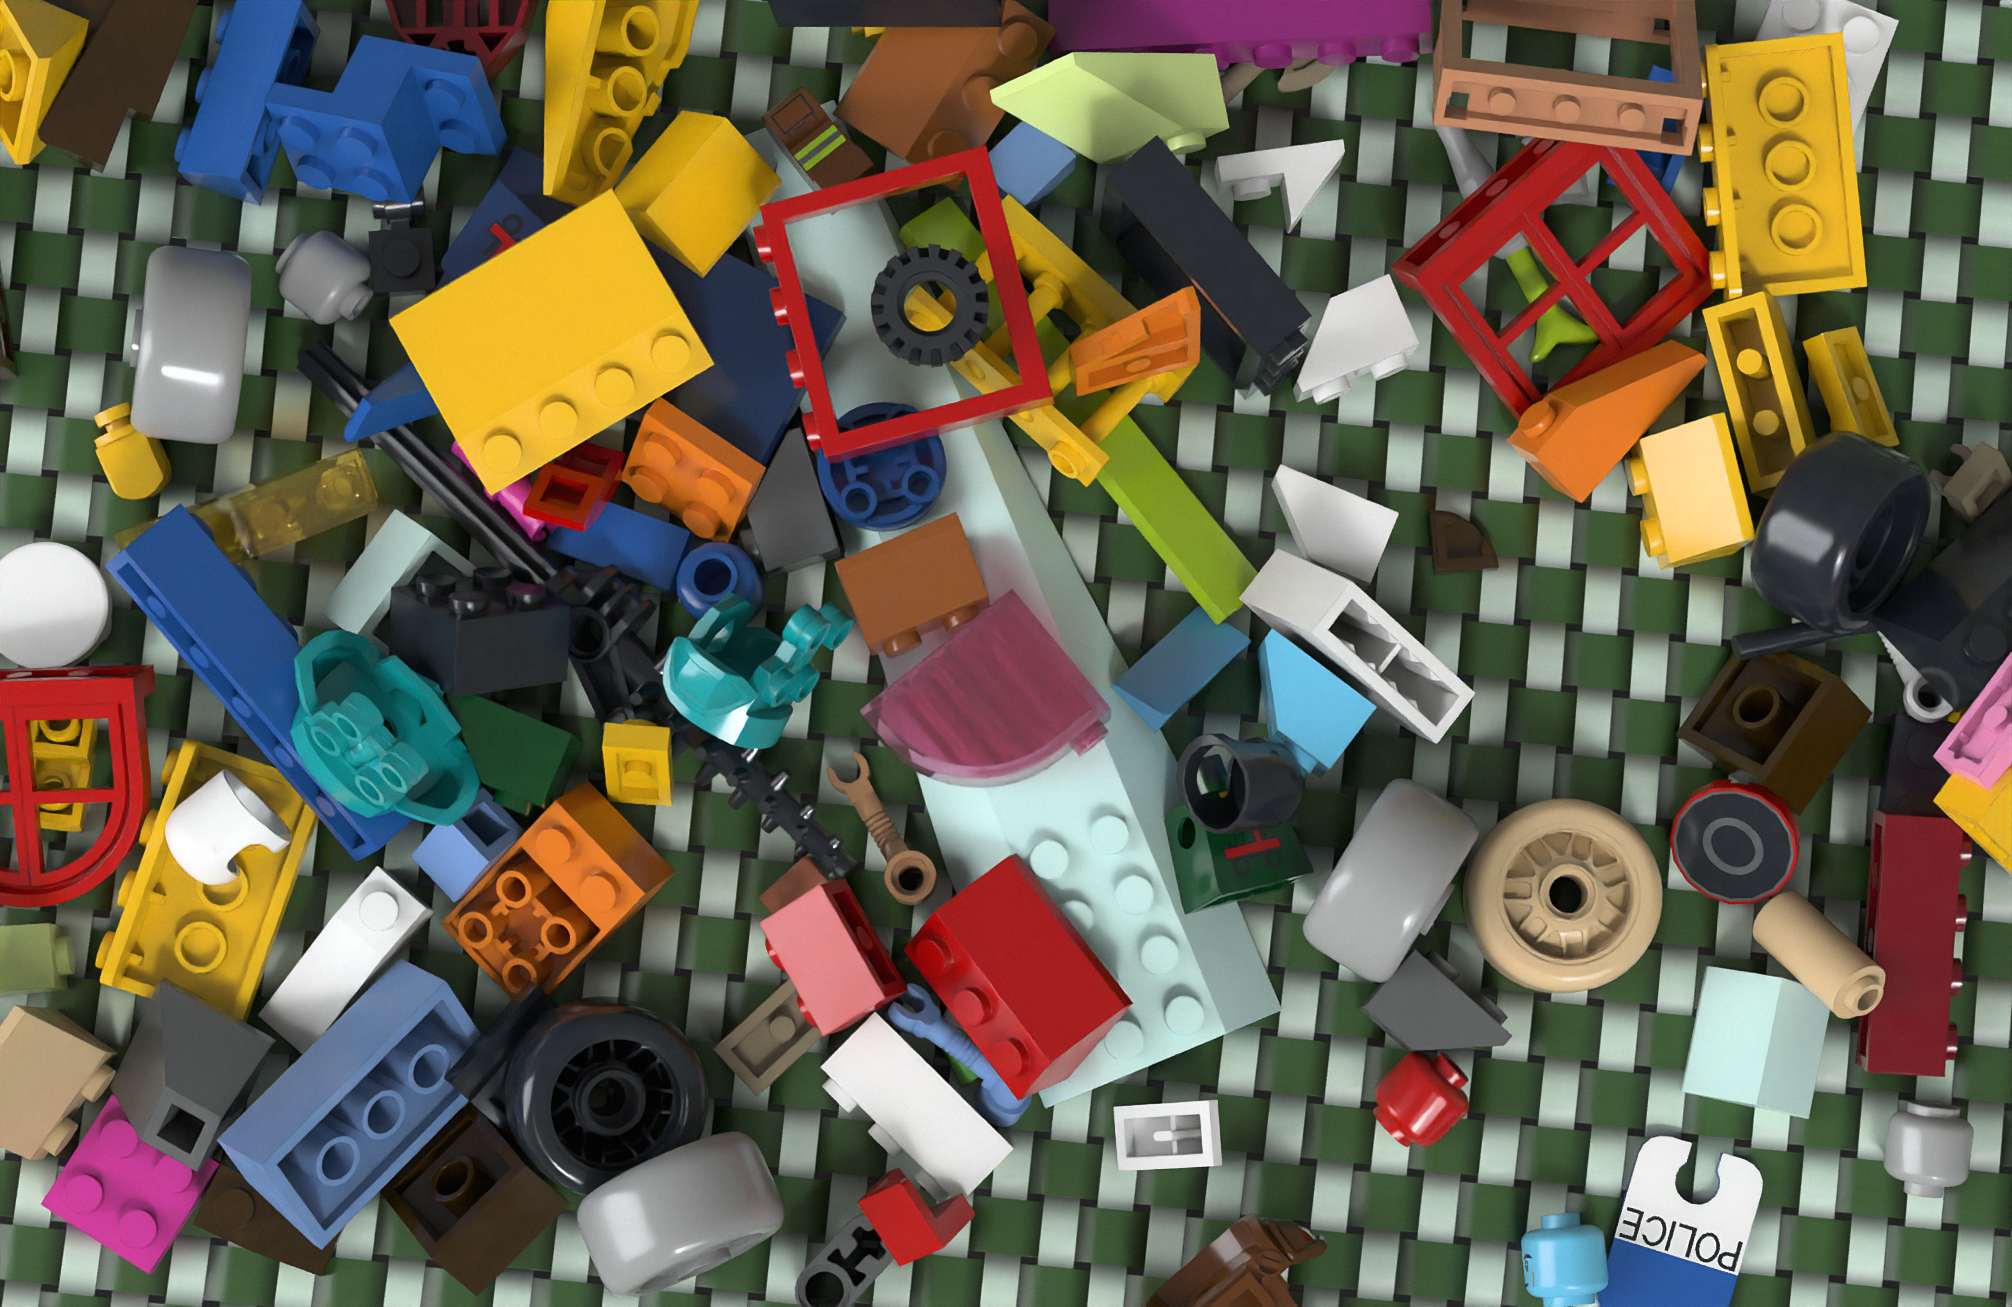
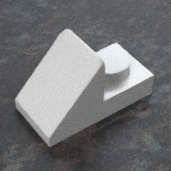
(1297, 170)

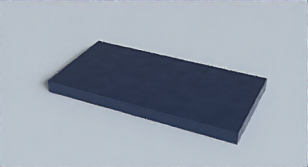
(750, 387)

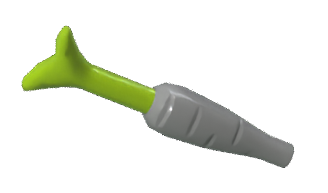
(1554, 325)

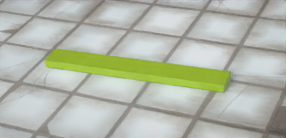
(1136, 472)

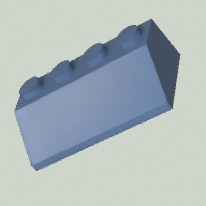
(355, 1103)

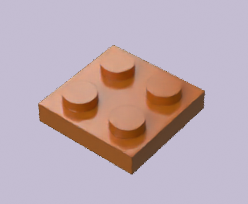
(691, 472)

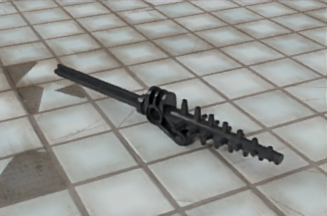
(620, 672)

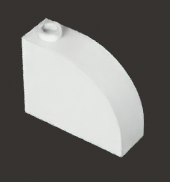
(1357, 643)

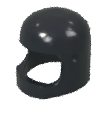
(1260, 782)

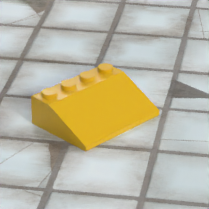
(551, 341)

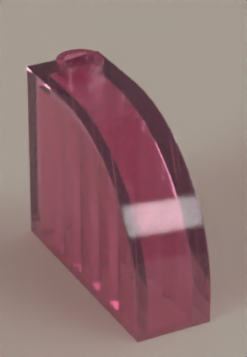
(990, 704)

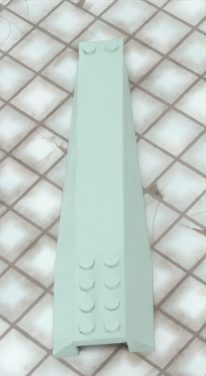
(1090, 820)

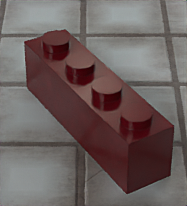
(1912, 938)

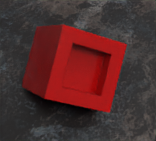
(905, 1220)

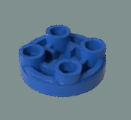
(884, 486)

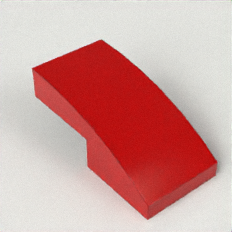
(577, 487)

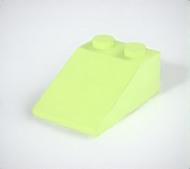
(1120, 101)

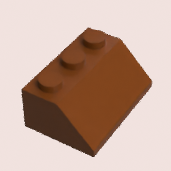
(931, 86)

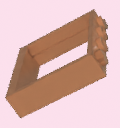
(1567, 102)

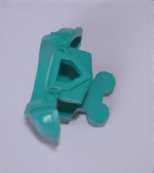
(745, 678)
(348, 750)

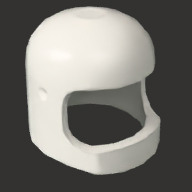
(218, 824)

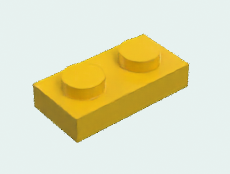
(1849, 385)
(638, 763)

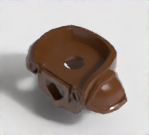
(1242, 1267)

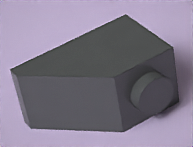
(789, 514)

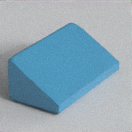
(1179, 667)

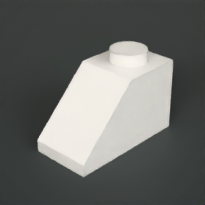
(1334, 525)

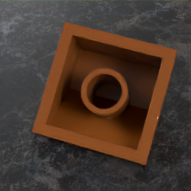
(913, 586)

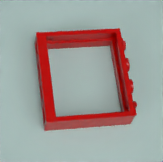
(805, 360)

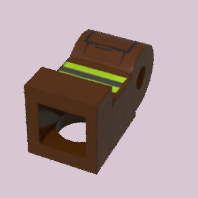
(815, 143)

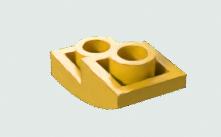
(64, 759)

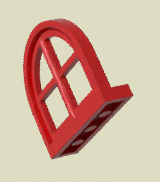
(74, 694)

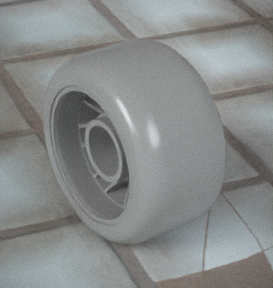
(190, 345)
(1390, 880)
(680, 1214)

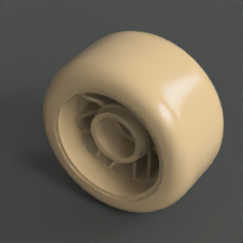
(1511, 905)

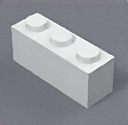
(914, 1110)

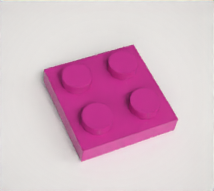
(127, 1190)

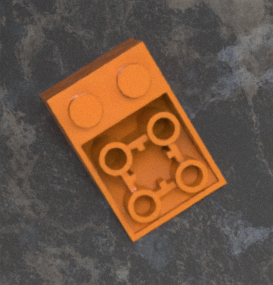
(558, 893)

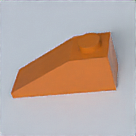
(1595, 421)

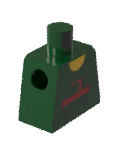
(1229, 866)

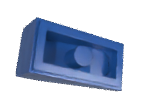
(391, 404)

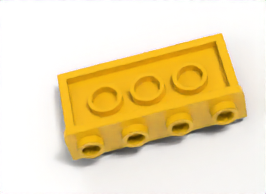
(1781, 167)
(198, 932)

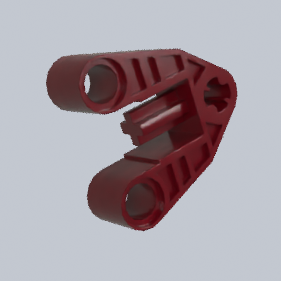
(461, 30)

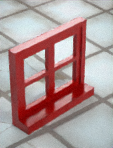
(1511, 205)

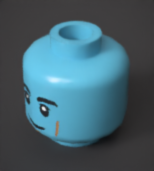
(1564, 1261)

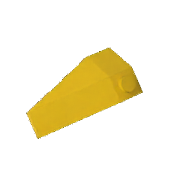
(600, 84)

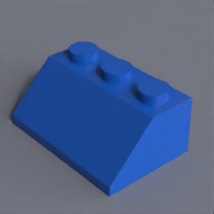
(233, 133)

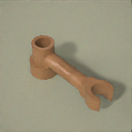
(892, 847)

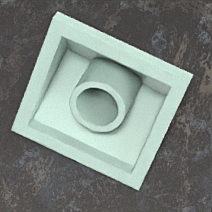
(1756, 1042)

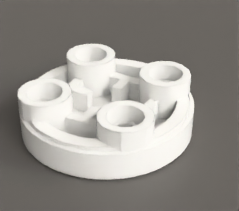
(52, 606)

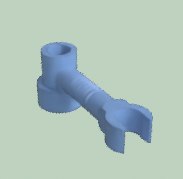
(993, 1097)

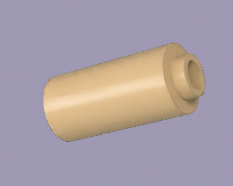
(1819, 955)

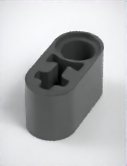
(846, 1243)

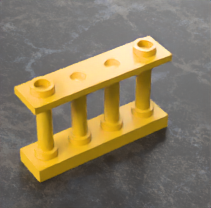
(1060, 283)

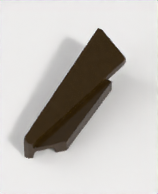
(117, 78)

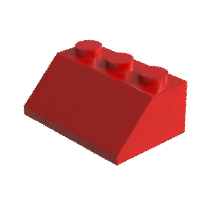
(1018, 977)

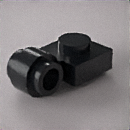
(403, 256)

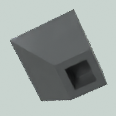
(188, 1073)

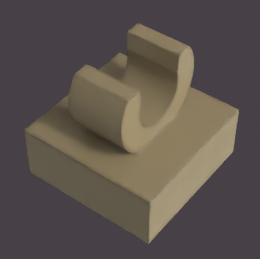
(1976, 484)

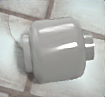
(324, 277)
(1928, 1147)

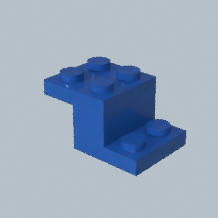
(387, 119)

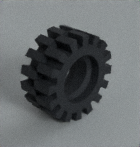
(940, 266)

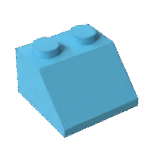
(1307, 705)

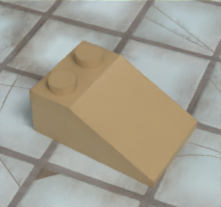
(45, 1078)

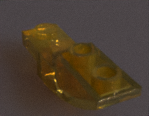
(282, 507)

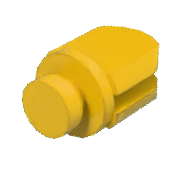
(130, 460)

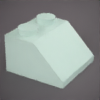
(391, 559)

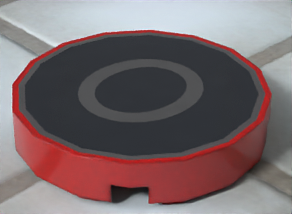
(1735, 841)

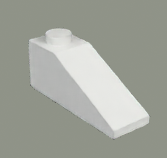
(346, 958)

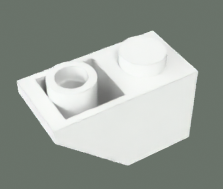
(1356, 336)

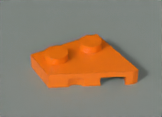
(1140, 345)

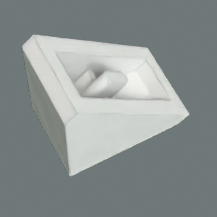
(1168, 1135)

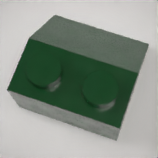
(516, 754)

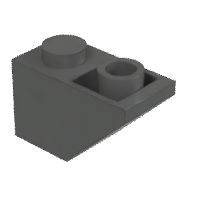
(1429, 1012)

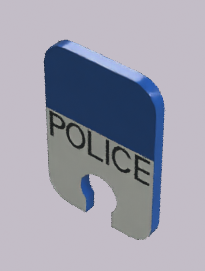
(1674, 1249)

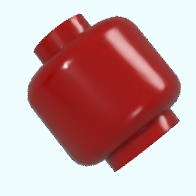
(1421, 1099)

